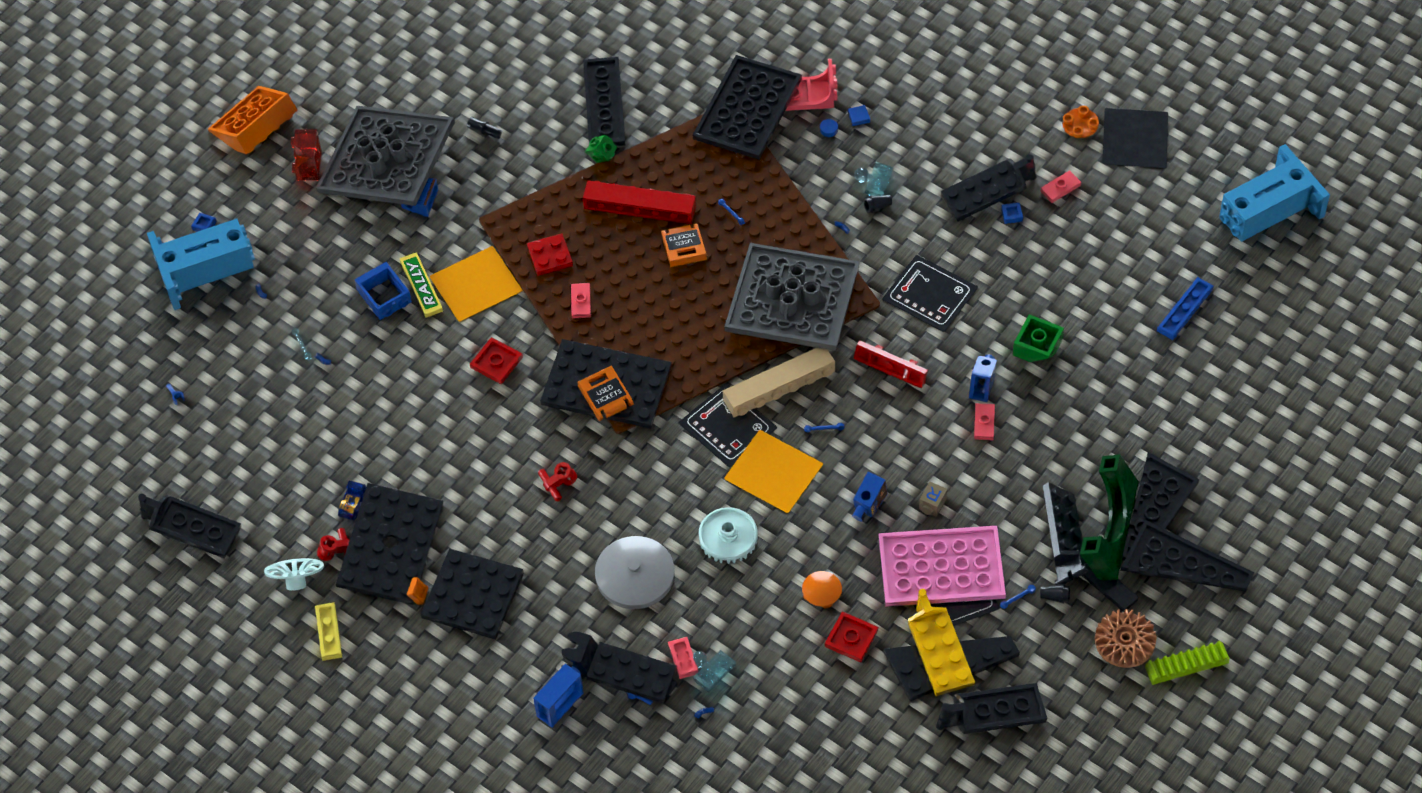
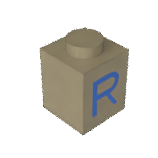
(932, 499)

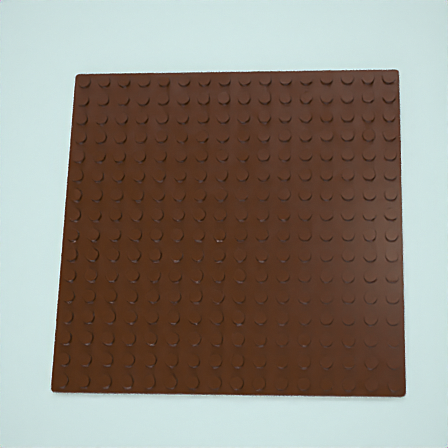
(634, 292)

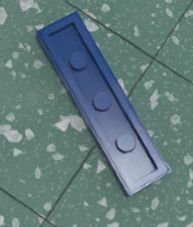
(1185, 308)

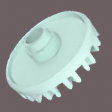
(728, 534)

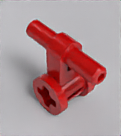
(560, 477)
(332, 545)

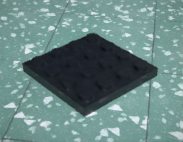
(472, 593)

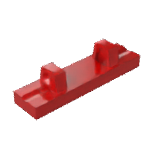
(890, 364)

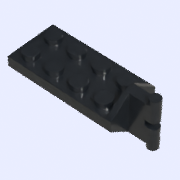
(989, 187)
(190, 524)
(1064, 533)
(994, 709)

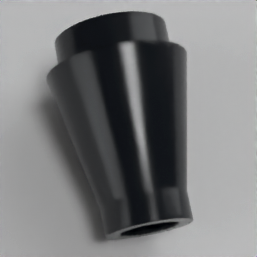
(877, 202)
(1057, 593)

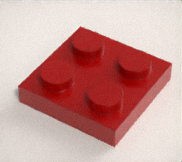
(549, 254)
(496, 360)
(851, 636)

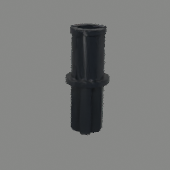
(484, 127)

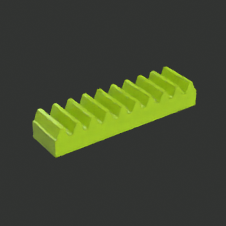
(1187, 663)

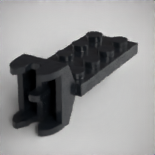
(619, 667)

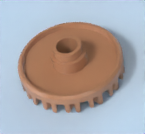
(1125, 639)

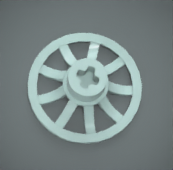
(296, 578)

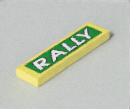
(421, 285)

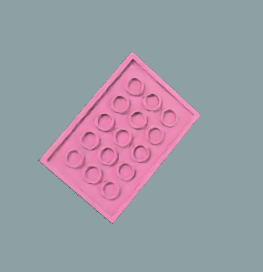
(944, 562)

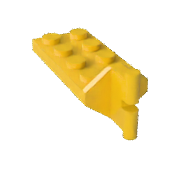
(939, 647)

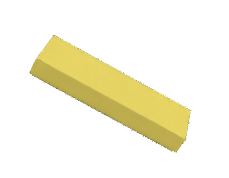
(328, 631)

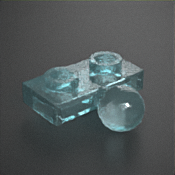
(877, 180)
(713, 670)

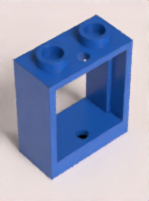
(376, 277)
(558, 695)

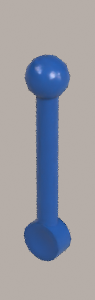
(721, 202)
(840, 426)
(1031, 589)

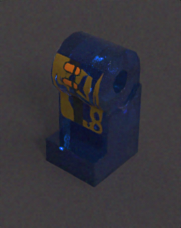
(352, 500)

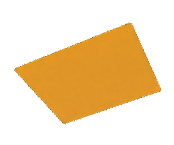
(475, 283)
(773, 471)

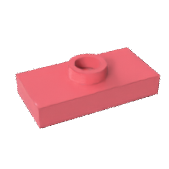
(1060, 186)
(580, 300)
(984, 421)
(682, 657)

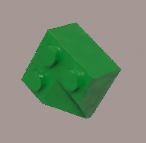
(1037, 339)

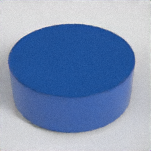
(828, 128)

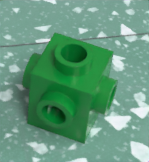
(601, 149)

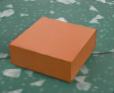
(417, 591)

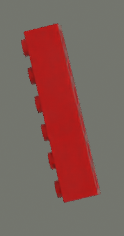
(639, 202)

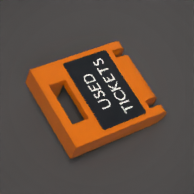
(682, 240)
(606, 395)

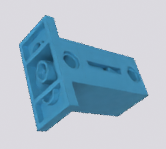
(1273, 197)
(201, 257)

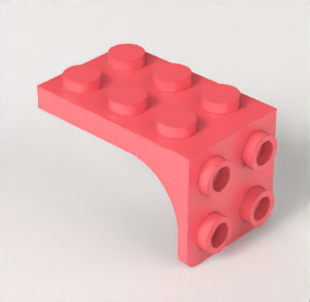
(816, 91)

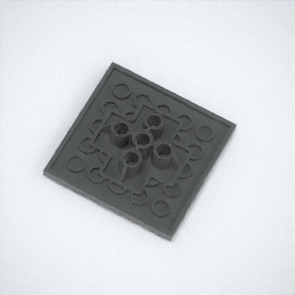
(385, 155)
(792, 296)

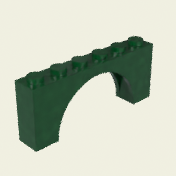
(1106, 552)

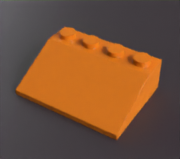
(254, 119)

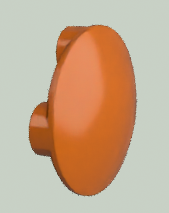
(1080, 122)
(822, 589)

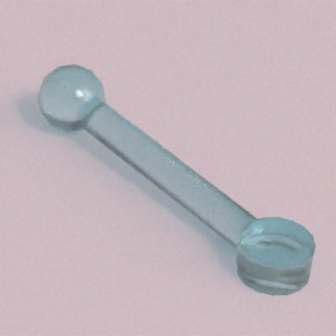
(307, 355)

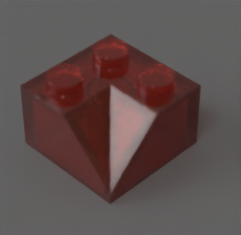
(307, 154)

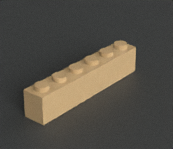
(778, 381)

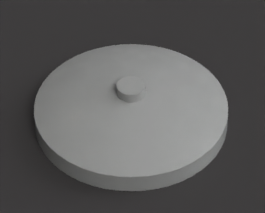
(634, 572)

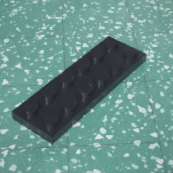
(604, 99)

